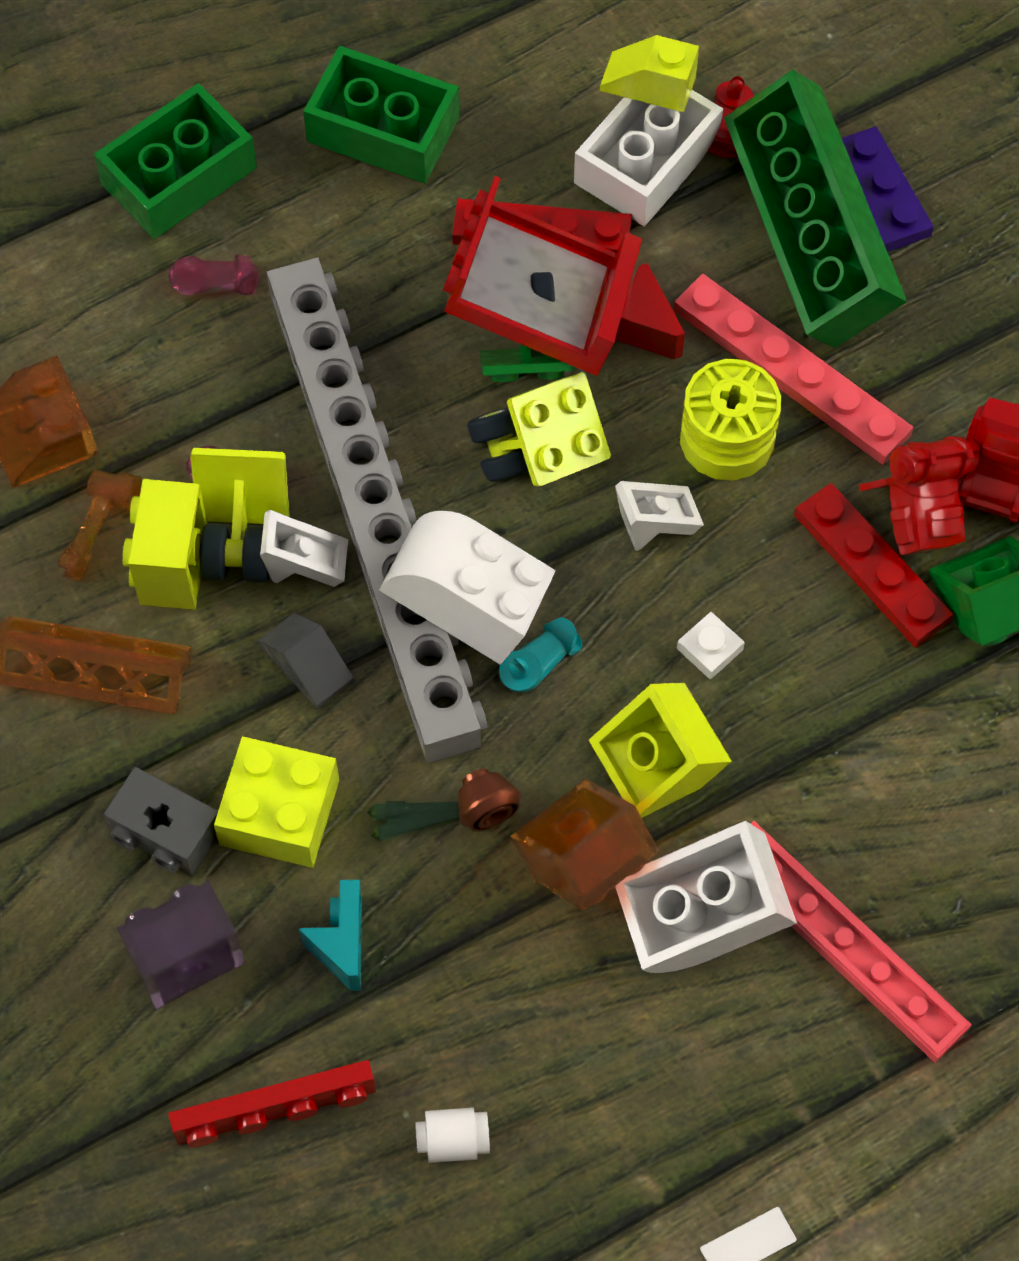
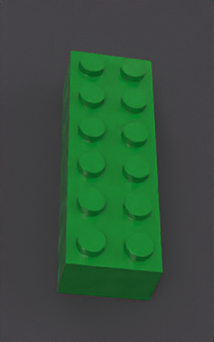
(814, 210)

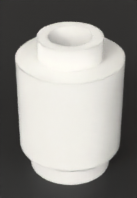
(453, 1135)

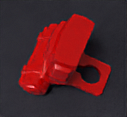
(995, 481)
(926, 493)

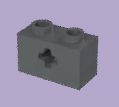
(150, 801)

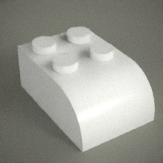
(645, 153)
(468, 582)
(705, 900)

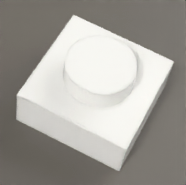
(710, 645)

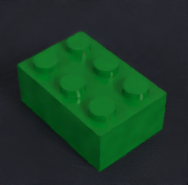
(382, 114)
(176, 160)

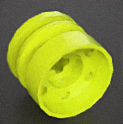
(733, 440)

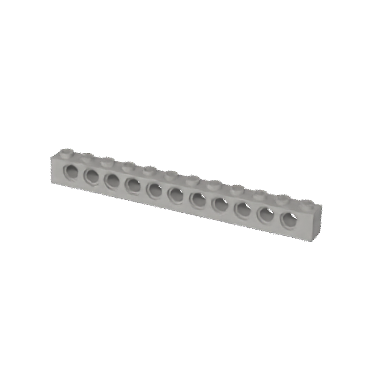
(306, 287)

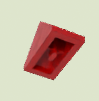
(649, 319)

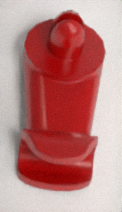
(728, 96)

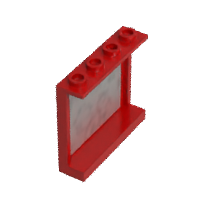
(494, 287)

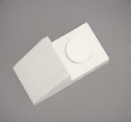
(655, 510)
(302, 549)

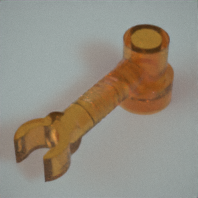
(109, 492)

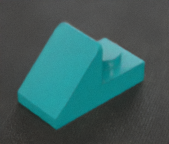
(340, 947)

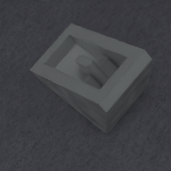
(307, 658)

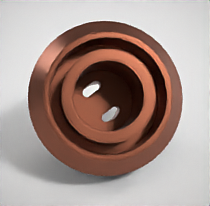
(486, 800)

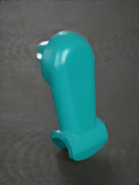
(532, 663)

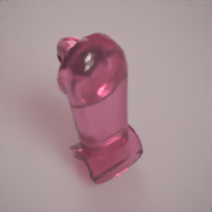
(198, 276)

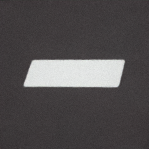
(752, 1240)

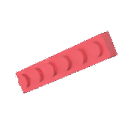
(793, 368)

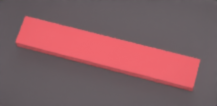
(867, 960)

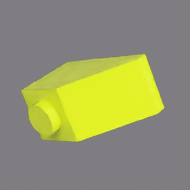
(653, 72)

